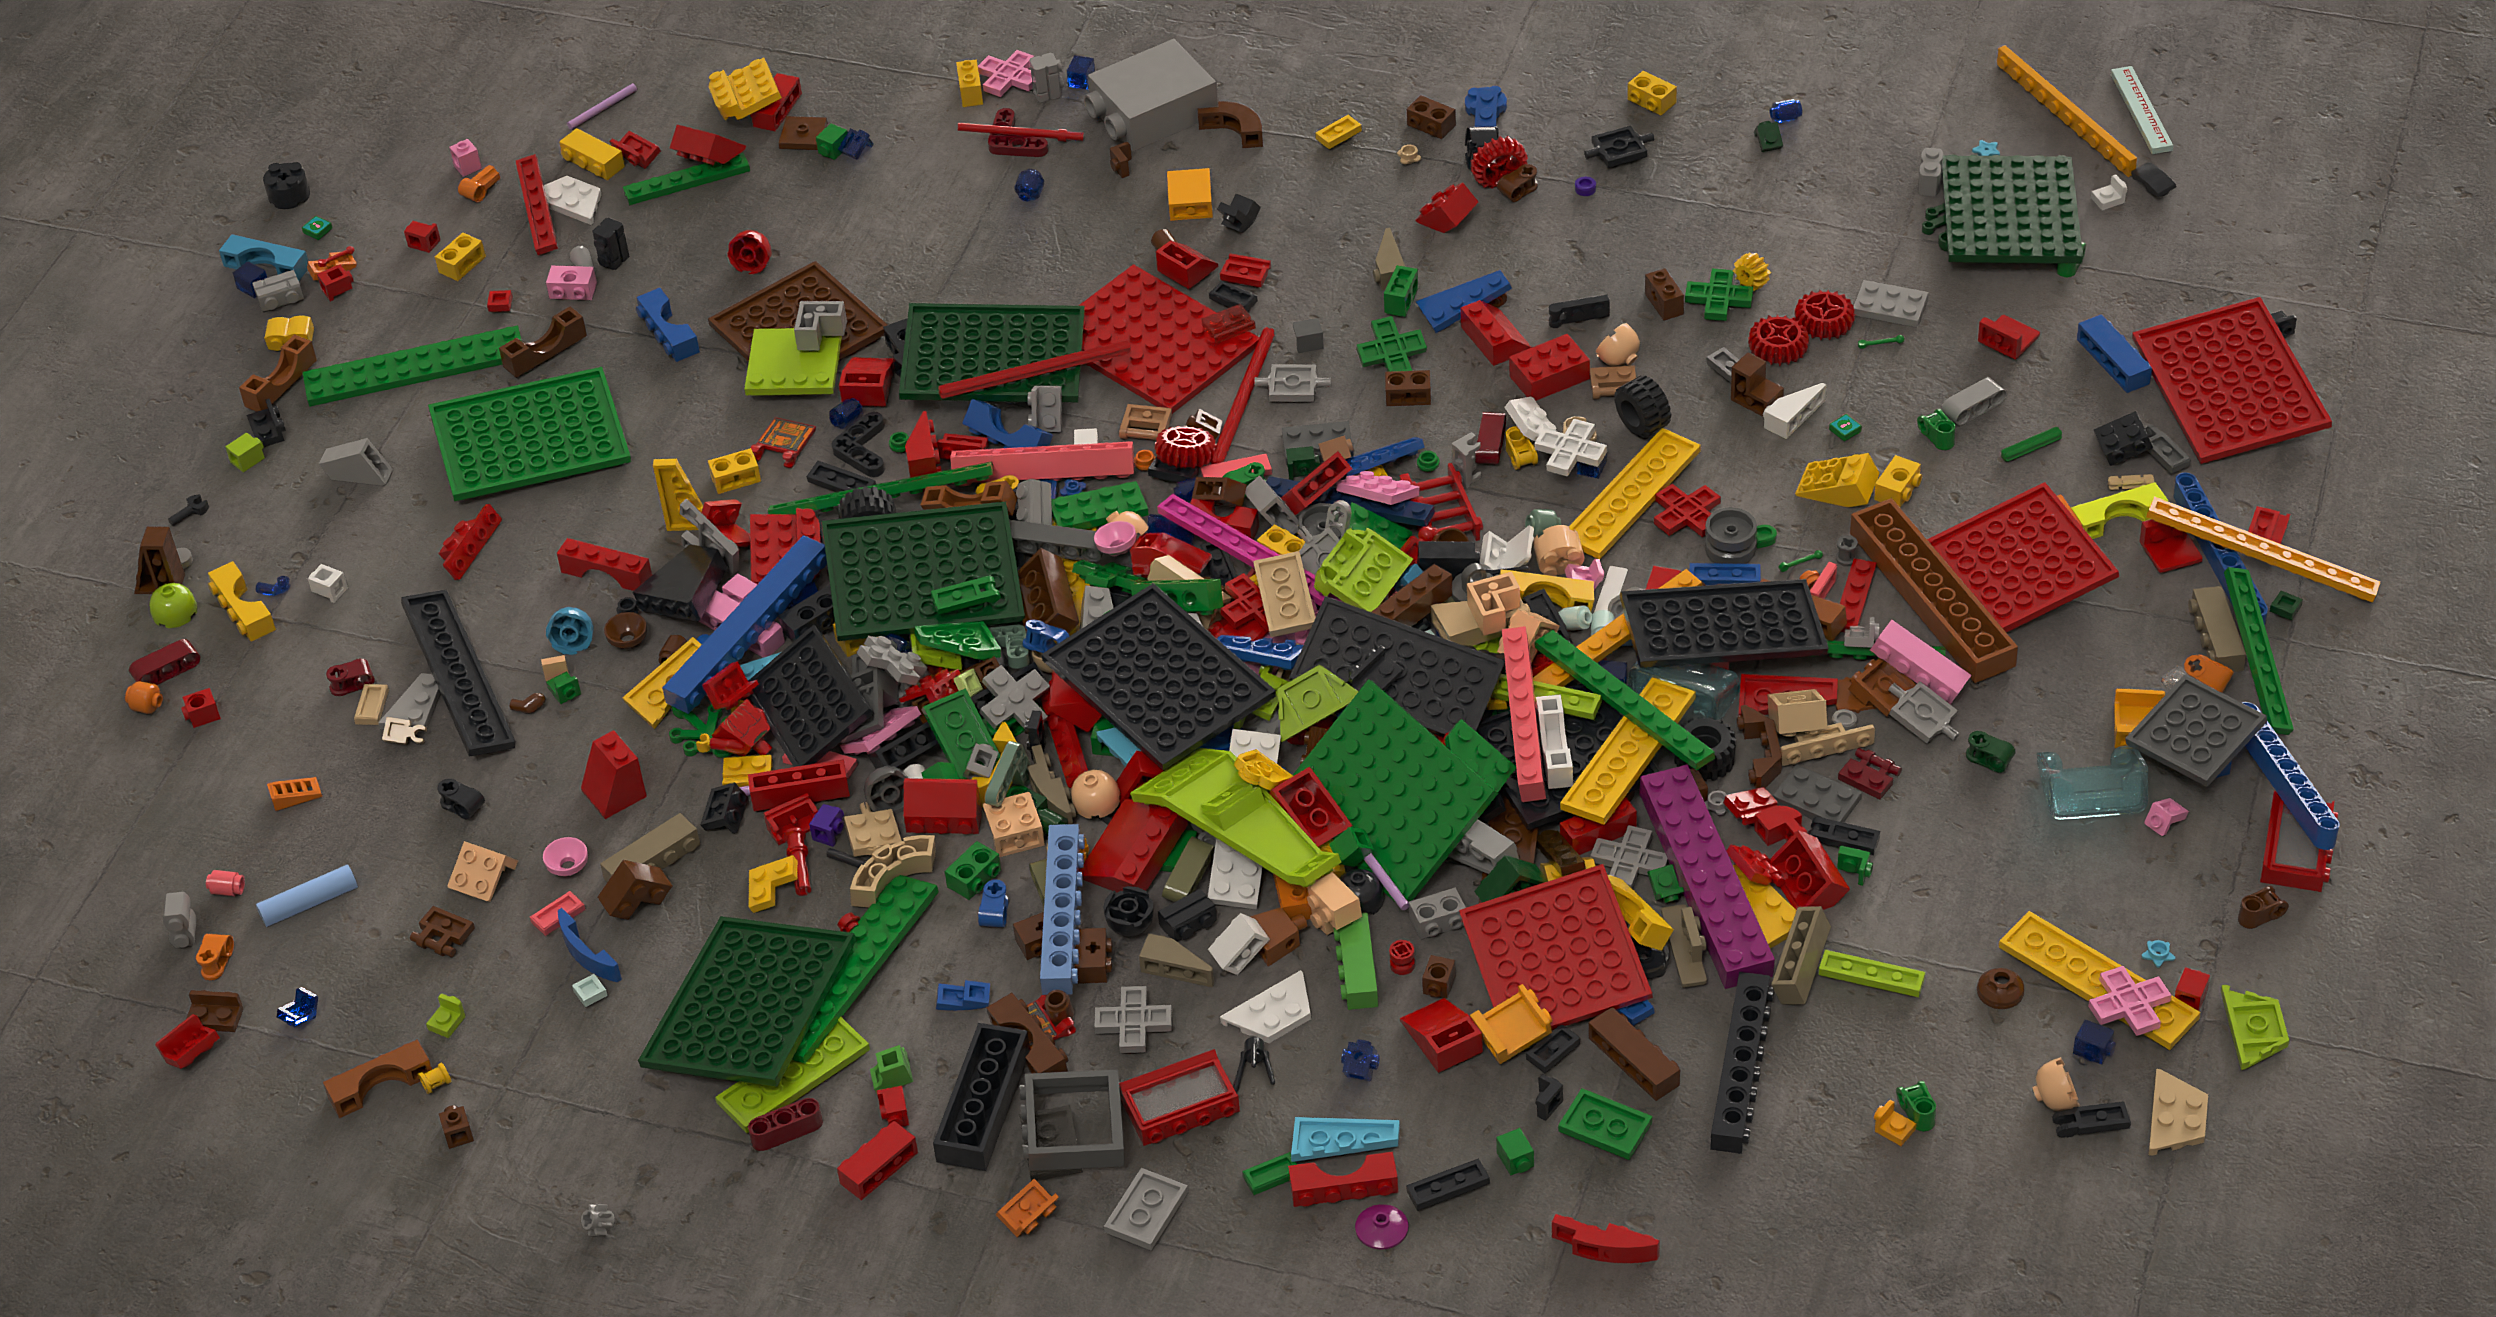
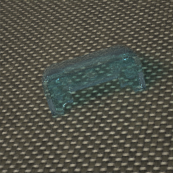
(1713, 685)
(2095, 789)

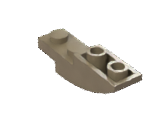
(1045, 784)

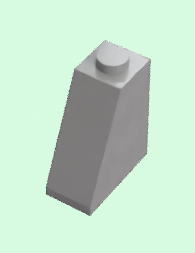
(356, 463)
(1271, 505)

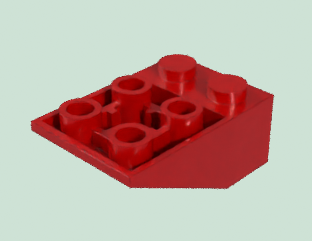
(867, 380)
(920, 449)
(1156, 545)
(1444, 1034)

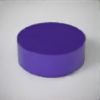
(1585, 186)

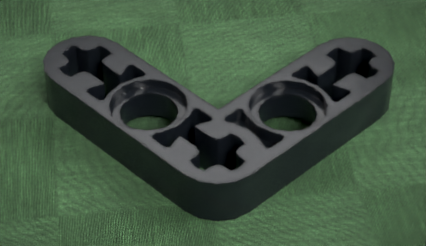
(870, 426)

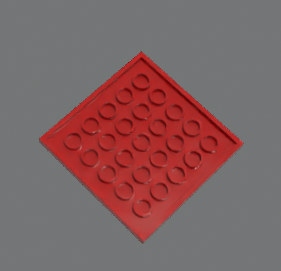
(2024, 557)
(1560, 943)

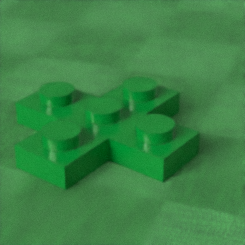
(1719, 294)
(1391, 346)
(1106, 575)

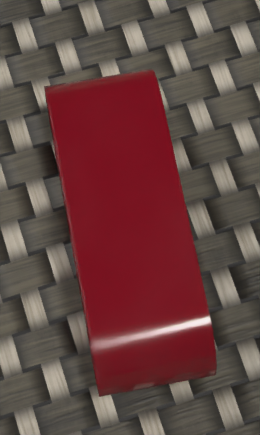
(1491, 438)
(165, 663)
(785, 1124)

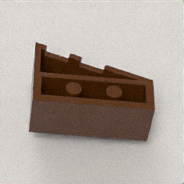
(157, 561)

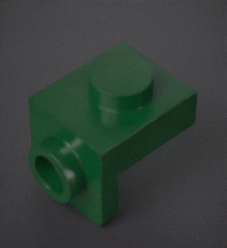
(1768, 136)

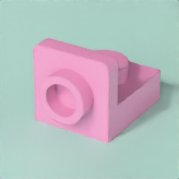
(2163, 814)

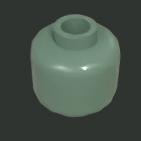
(1542, 519)

